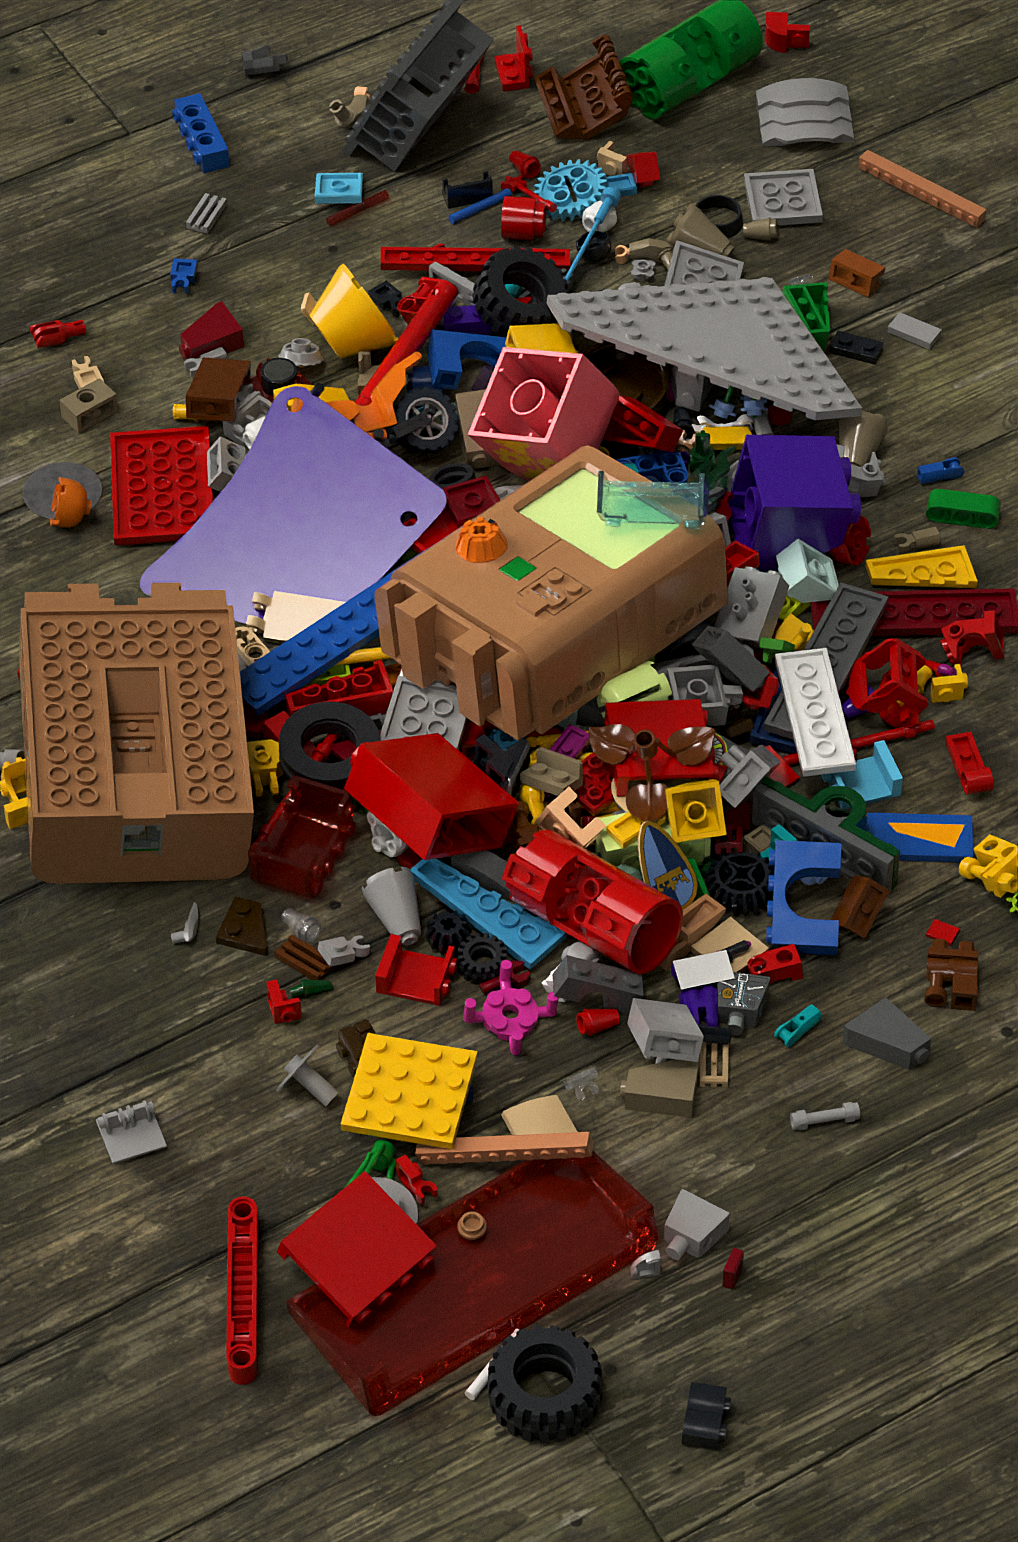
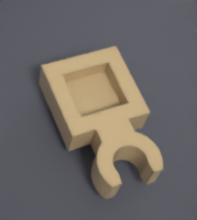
(84, 373)

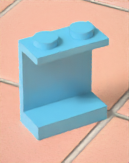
(874, 777)

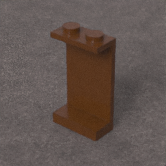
(216, 389)

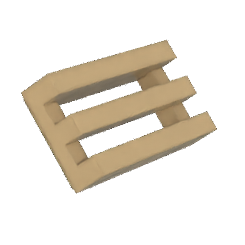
(713, 1079)

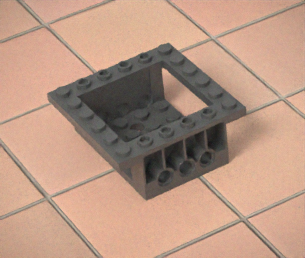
(437, 60)

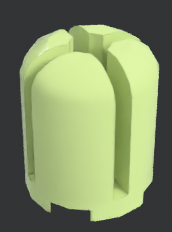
(640, 679)

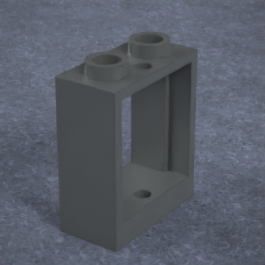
(731, 658)

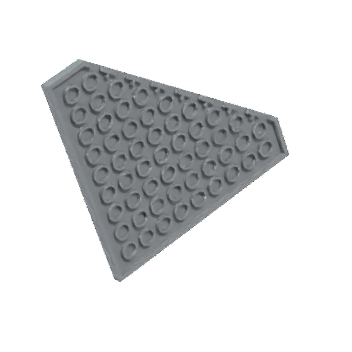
(723, 330)

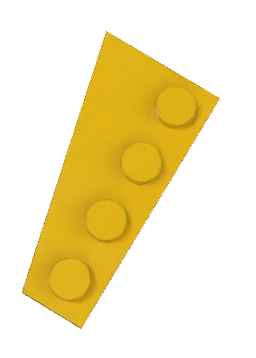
(925, 569)

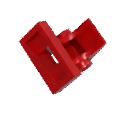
(973, 632)

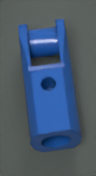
(939, 471)

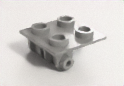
(131, 1132)

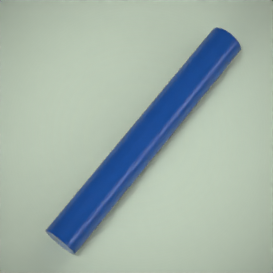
(479, 206)

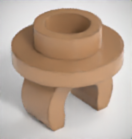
(683, 445)

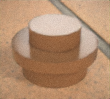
(471, 1226)

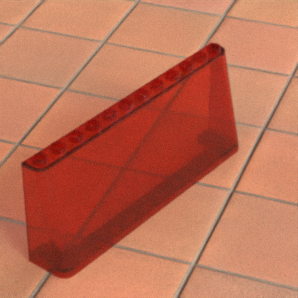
(546, 1241)

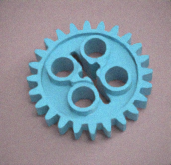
(587, 184)

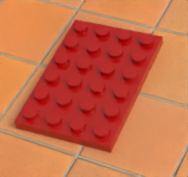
(158, 483)

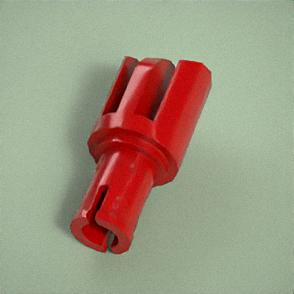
(56, 332)

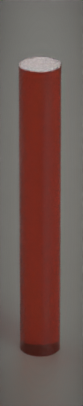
(356, 208)

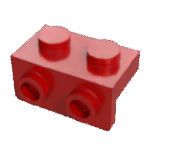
(762, 696)

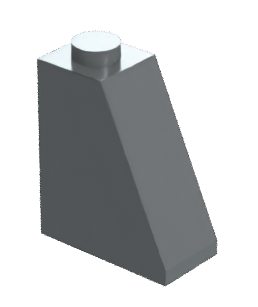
(888, 1035)

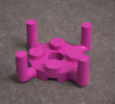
(510, 999)

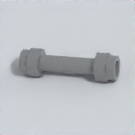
(801, 1119)

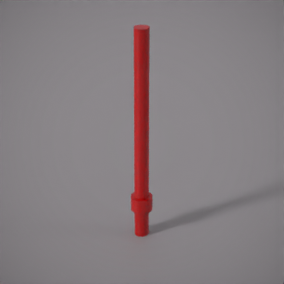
(903, 731)

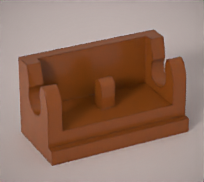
(856, 272)

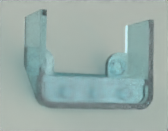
(652, 502)

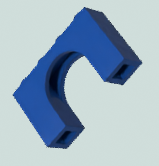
(448, 348)
(792, 862)

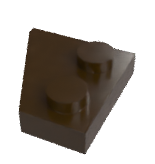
(243, 927)

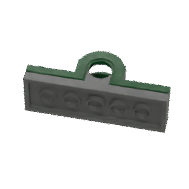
(816, 822)

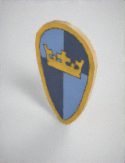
(665, 864)

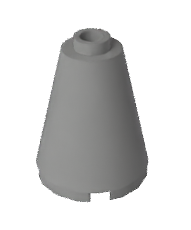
(395, 902)

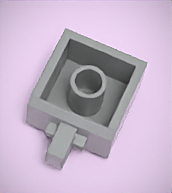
(704, 684)

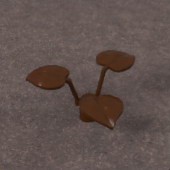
(614, 741)

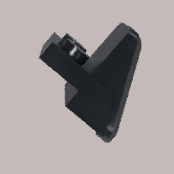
(501, 765)

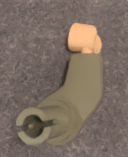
(347, 115)
(648, 248)

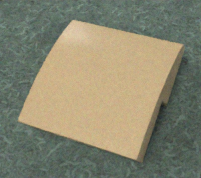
(538, 1117)

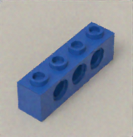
(200, 133)

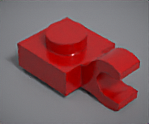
(410, 1175)

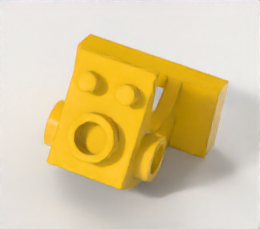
(13, 785)

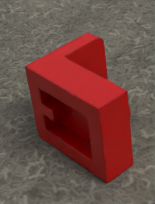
(282, 1008)

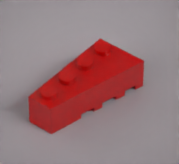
(364, 689)

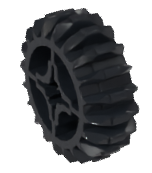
(740, 890)

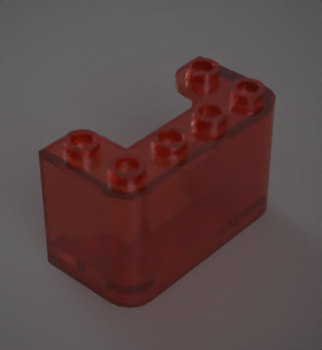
(304, 838)

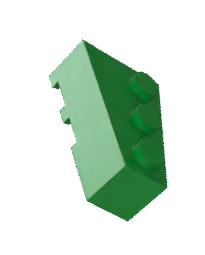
(811, 305)

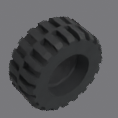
(523, 269)
(544, 1416)

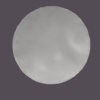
(41, 485)

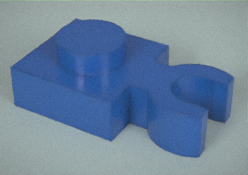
(183, 273)

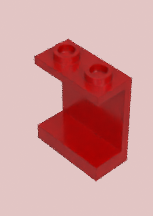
(414, 974)

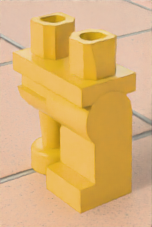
(994, 867)

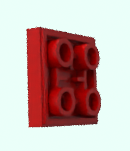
(596, 790)

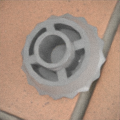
(302, 353)

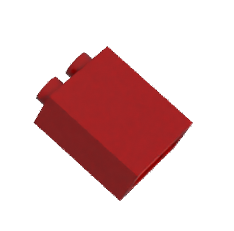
(430, 795)

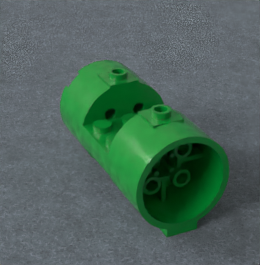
(691, 56)

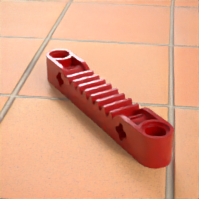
(242, 1290)

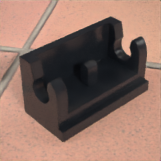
(468, 192)

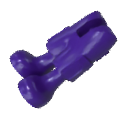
(700, 1001)

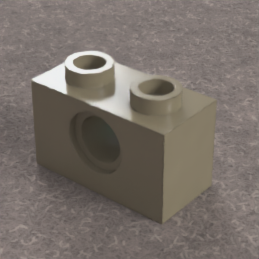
(88, 405)

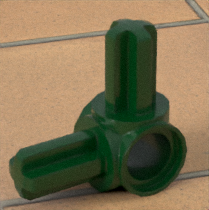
(701, 451)

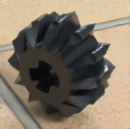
(447, 930)

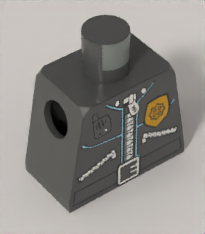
(742, 1000)

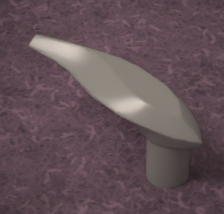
(190, 927)

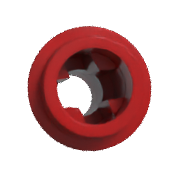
(525, 164)
(596, 1020)

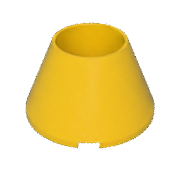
(350, 317)

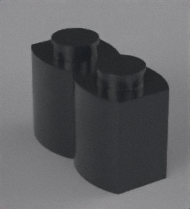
(704, 1416)

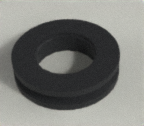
(318, 720)

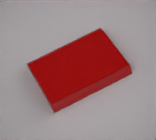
(942, 930)

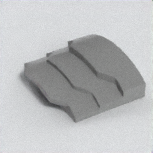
(804, 112)

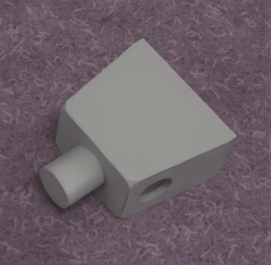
(693, 1226)

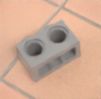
(222, 462)

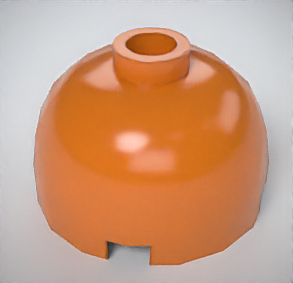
(69, 503)

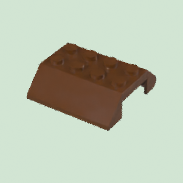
(587, 96)

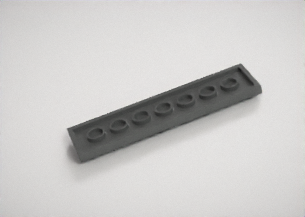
(845, 633)

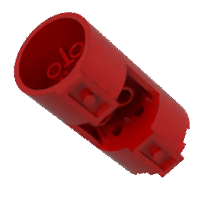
(594, 901)

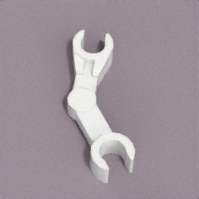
(742, 421)

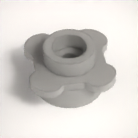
(643, 269)

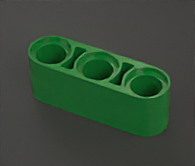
(963, 508)

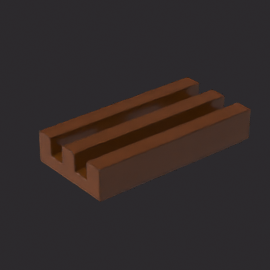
(306, 954)

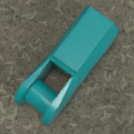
(799, 1024)

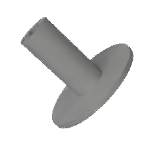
(309, 1078)

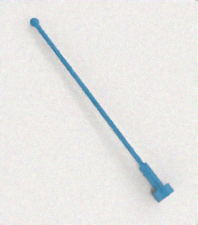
(609, 197)

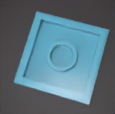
(338, 188)

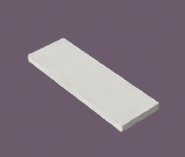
(815, 712)

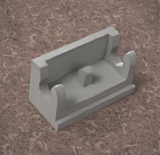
(246, 412)

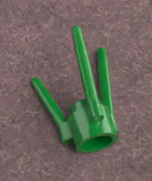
(379, 1158)

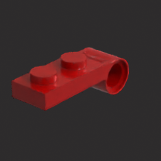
(969, 764)

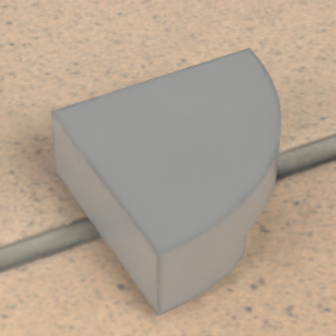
(646, 1265)

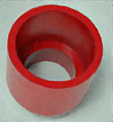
(523, 218)

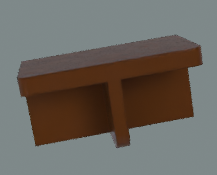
(860, 905)

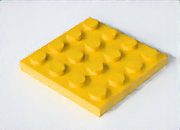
(409, 1091)

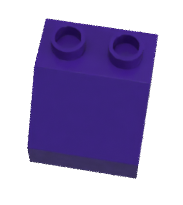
(791, 492)

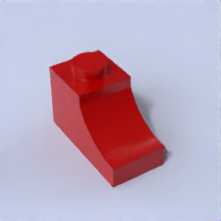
(644, 167)

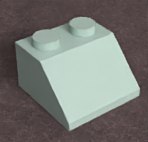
(807, 573)

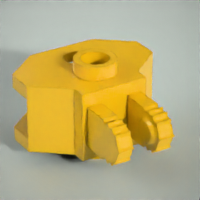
(264, 765)

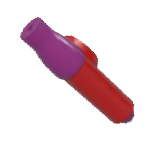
(940, 669)

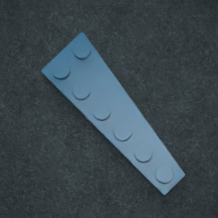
(523, 934)

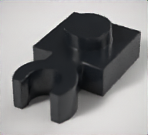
(386, 296)

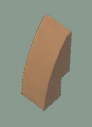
(697, 922)

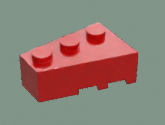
(641, 427)

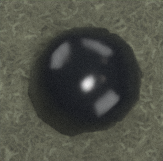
(597, 248)

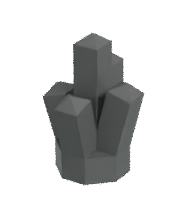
(258, 62)

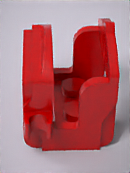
(896, 684)

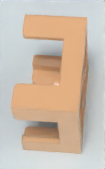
(558, 820)

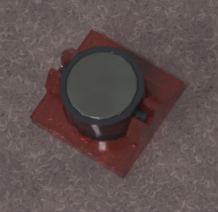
(276, 374)

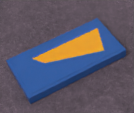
(924, 835)

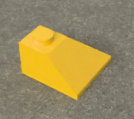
(695, 810)

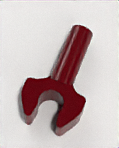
(517, 980)

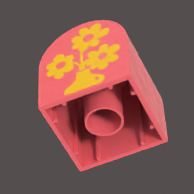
(542, 409)

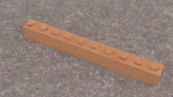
(922, 189)
(509, 1148)

